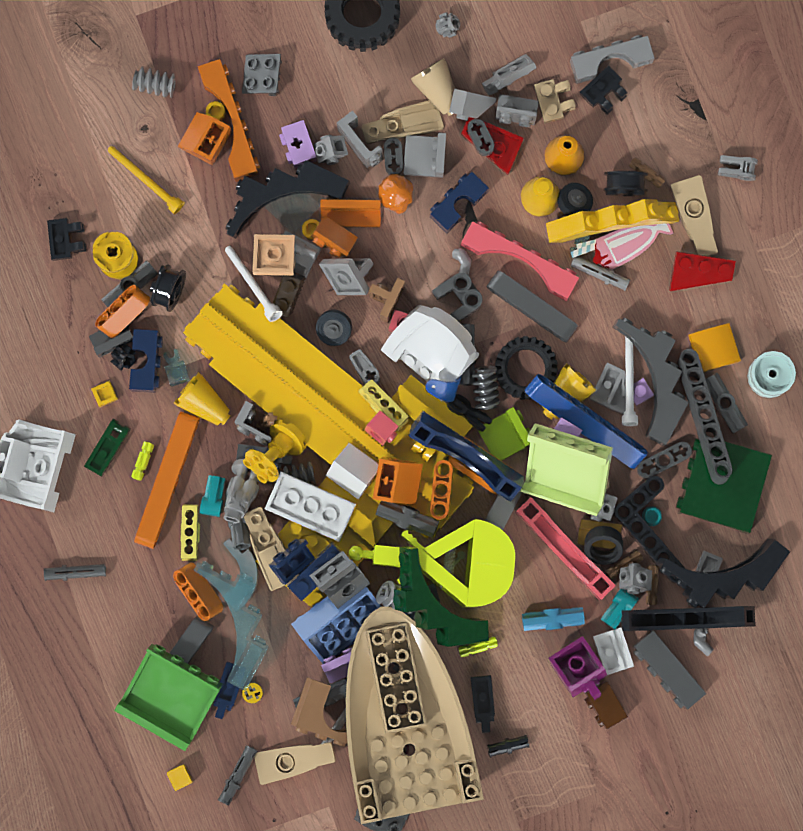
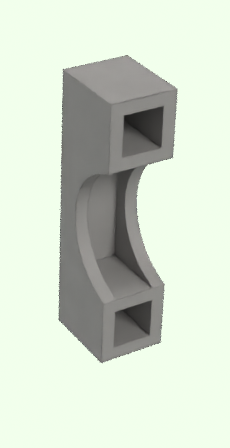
(635, 52)

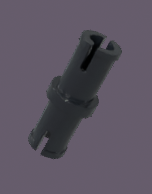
(508, 746)

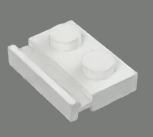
(613, 651)

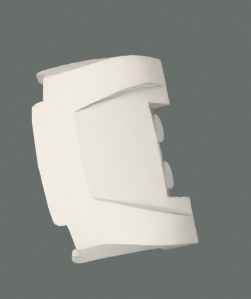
(432, 344)
(32, 464)

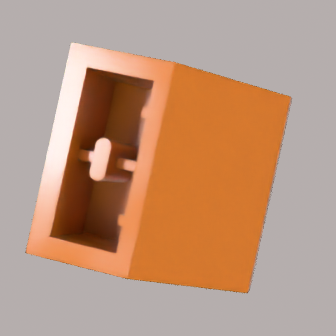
(205, 137)
(333, 237)
(397, 481)

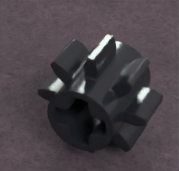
(123, 357)

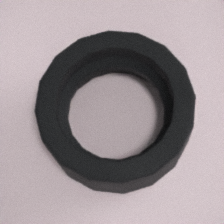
(603, 533)

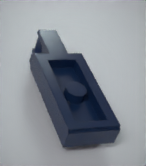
(227, 694)

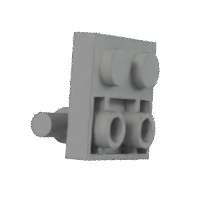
(304, 255)

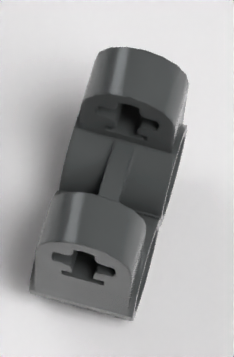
(470, 290)

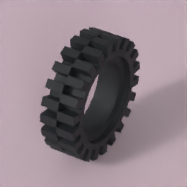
(520, 344)

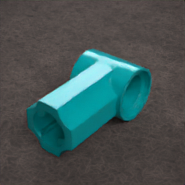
(212, 500)
(620, 602)

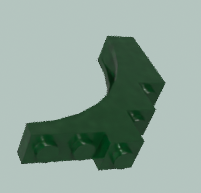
(429, 613)

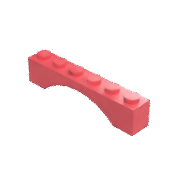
(483, 241)
(565, 549)

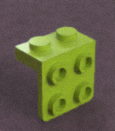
(506, 434)

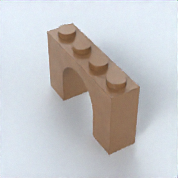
(310, 713)

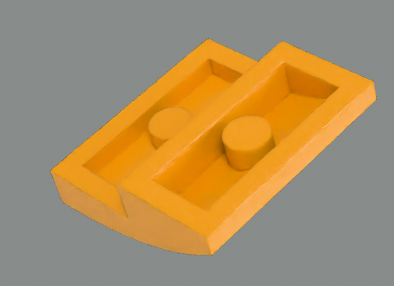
(715, 347)

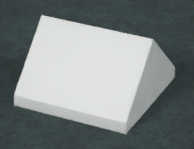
(353, 470)

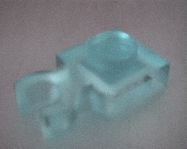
(176, 370)

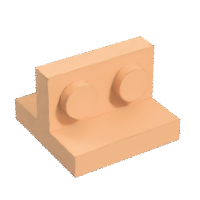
(274, 255)

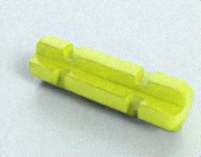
(142, 461)
(477, 647)

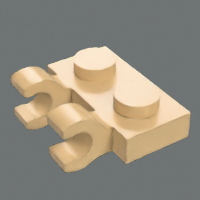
(549, 102)

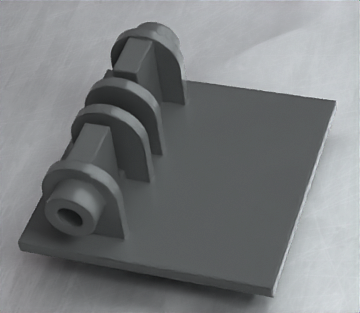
(261, 74)

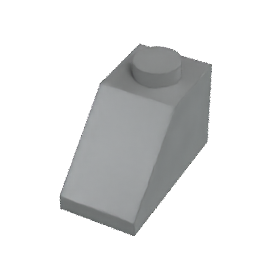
(469, 104)

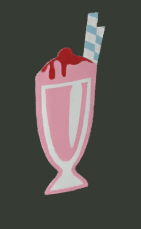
(621, 244)

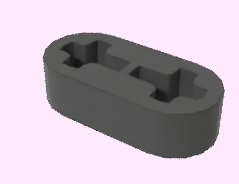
(485, 135)
(398, 156)

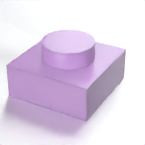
(641, 392)

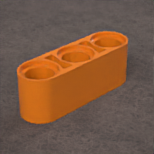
(122, 311)
(445, 480)
(198, 592)

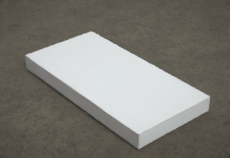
(310, 506)

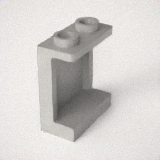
(345, 128)

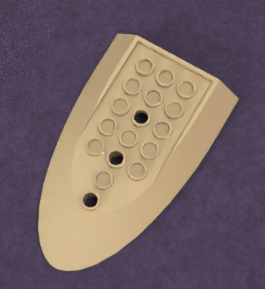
(444, 760)

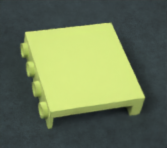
(567, 469)

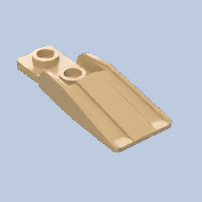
(405, 121)
(695, 214)
(265, 544)
(292, 760)

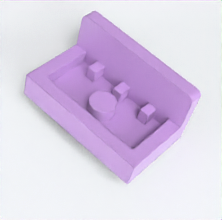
(335, 667)

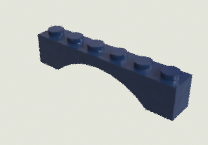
(495, 473)

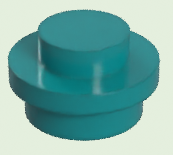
(652, 516)

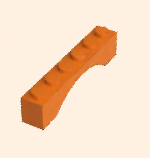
(215, 81)

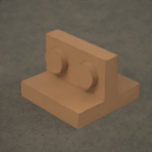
(390, 299)

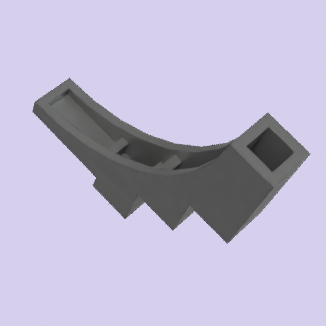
(664, 375)

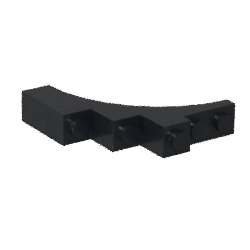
(280, 184)
(753, 573)
(688, 618)

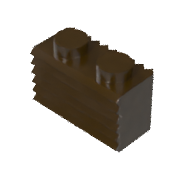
(288, 293)

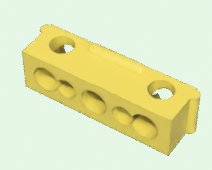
(383, 398)
(196, 535)

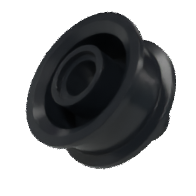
(626, 183)
(168, 287)

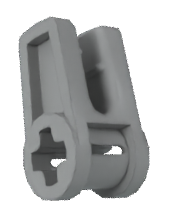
(742, 163)
(364, 366)

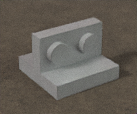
(347, 275)

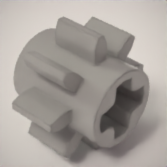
(447, 24)

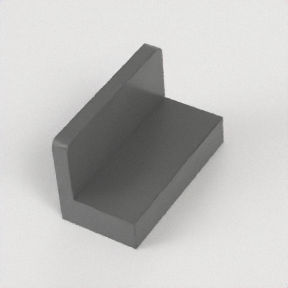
(105, 344)
(332, 571)

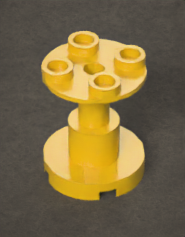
(115, 255)
(285, 439)

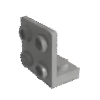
(516, 110)
(425, 155)
(246, 416)

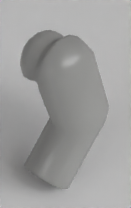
(464, 259)
(700, 641)

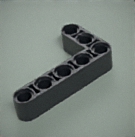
(646, 531)

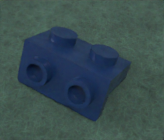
(291, 561)

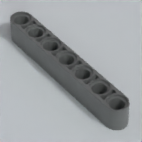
(704, 425)

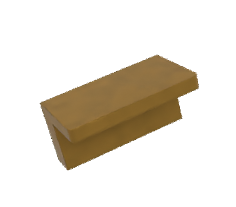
(586, 525)

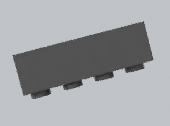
(669, 670)

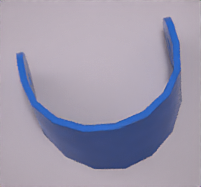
(444, 390)

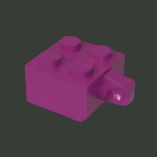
(578, 668)

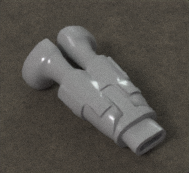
(240, 492)

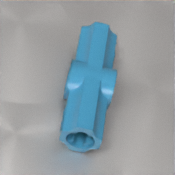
(553, 619)

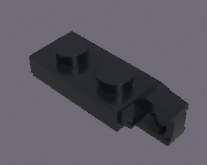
(483, 701)

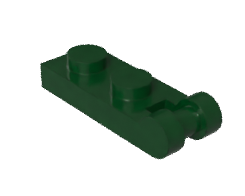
(106, 448)

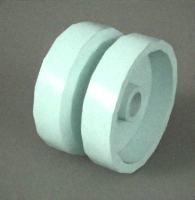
(783, 376)

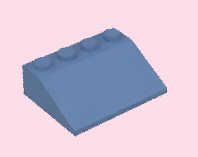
(331, 629)

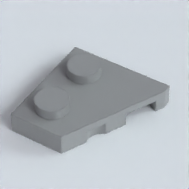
(611, 389)

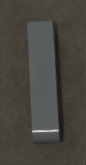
(532, 306)

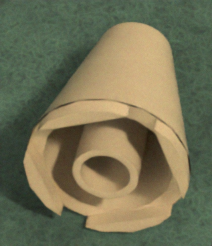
(436, 85)

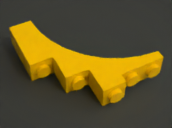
(612, 218)

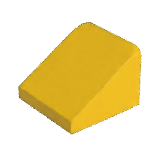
(179, 777)

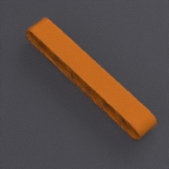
(167, 480)

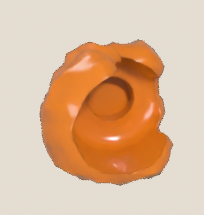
(396, 193)

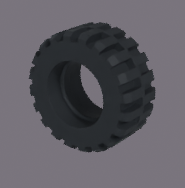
(362, 37)

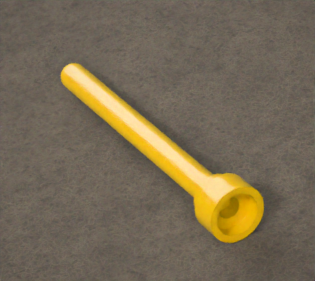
(174, 204)

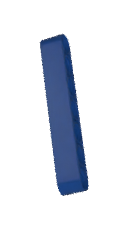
(591, 424)

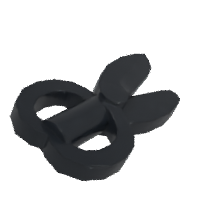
(462, 406)

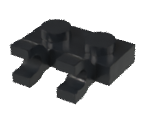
(601, 86)
(60, 241)

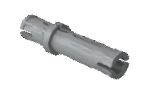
(622, 282)

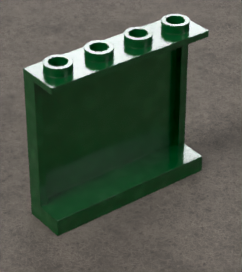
(729, 503)

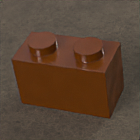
(607, 706)

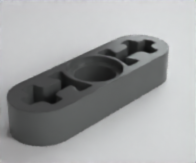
(674, 448)

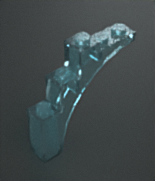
(236, 593)

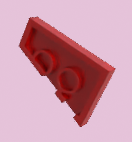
(505, 144)
(699, 270)

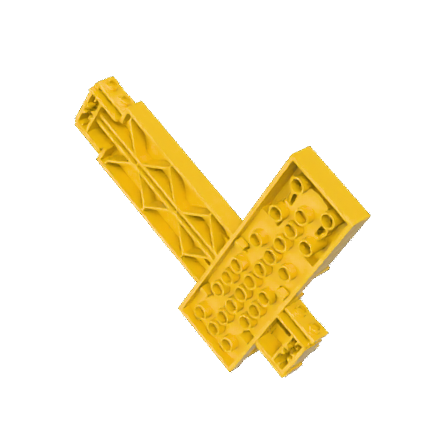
(323, 401)

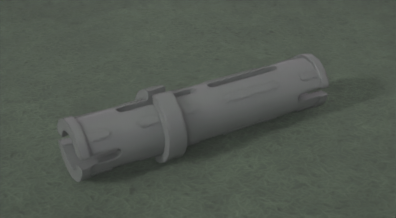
(95, 571)
(237, 775)

